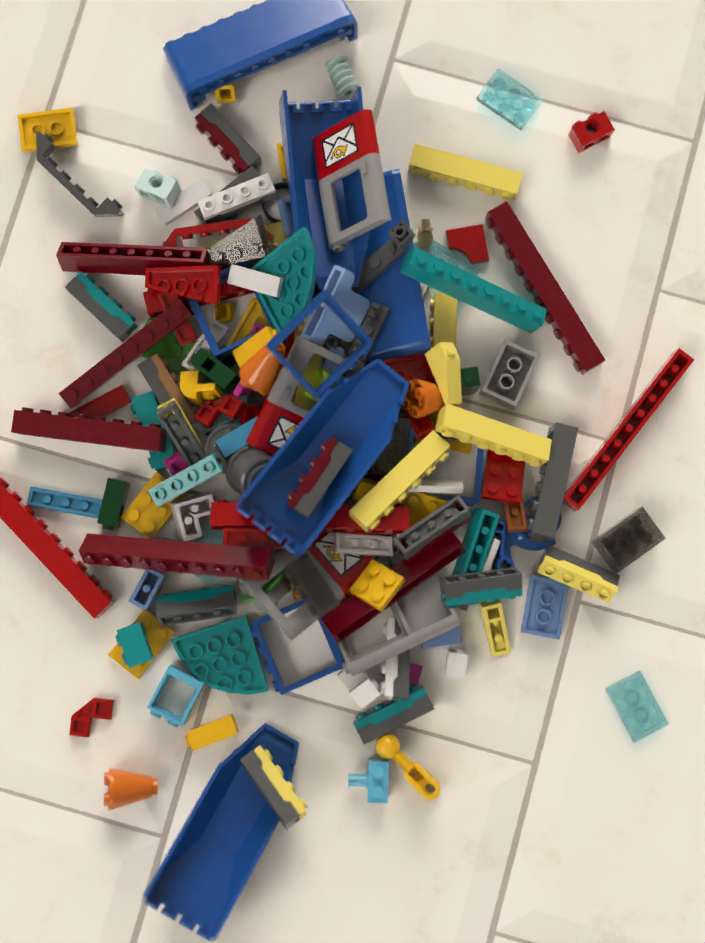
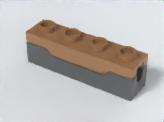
(165, 384)

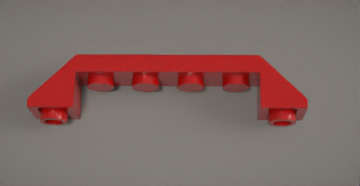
(205, 231)

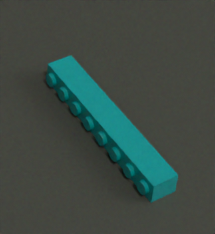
(472, 290)

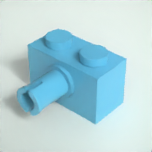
(374, 780)

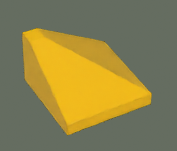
(224, 312)

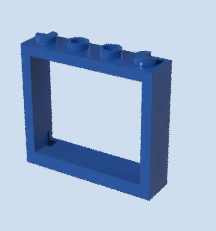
(221, 353)
(349, 363)
(469, 501)
(270, 664)

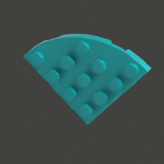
(297, 265)
(224, 657)

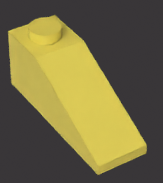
(446, 370)
(495, 627)

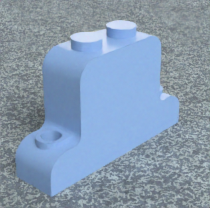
(324, 321)

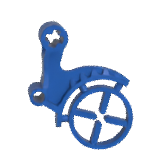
(517, 539)

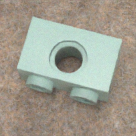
(165, 194)

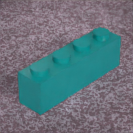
(146, 408)
(476, 541)

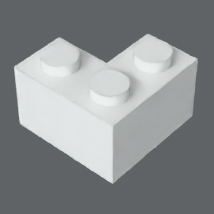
(186, 514)
(360, 687)

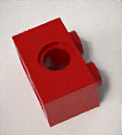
(598, 123)

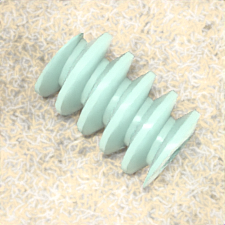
(341, 77)

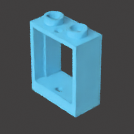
(184, 676)

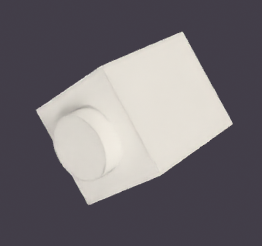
(456, 663)

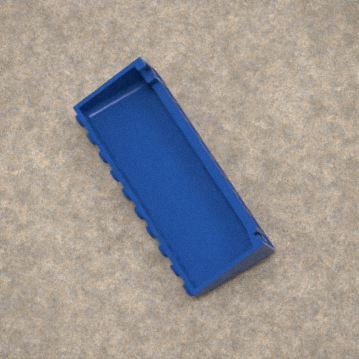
(253, 42)
(406, 326)

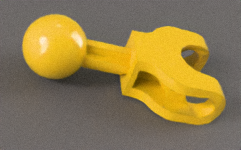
(389, 748)

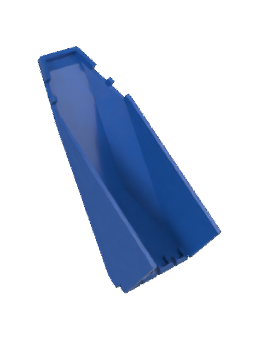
(297, 132)
(356, 413)
(220, 840)

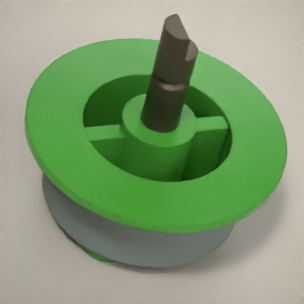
(274, 589)

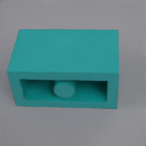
(134, 644)

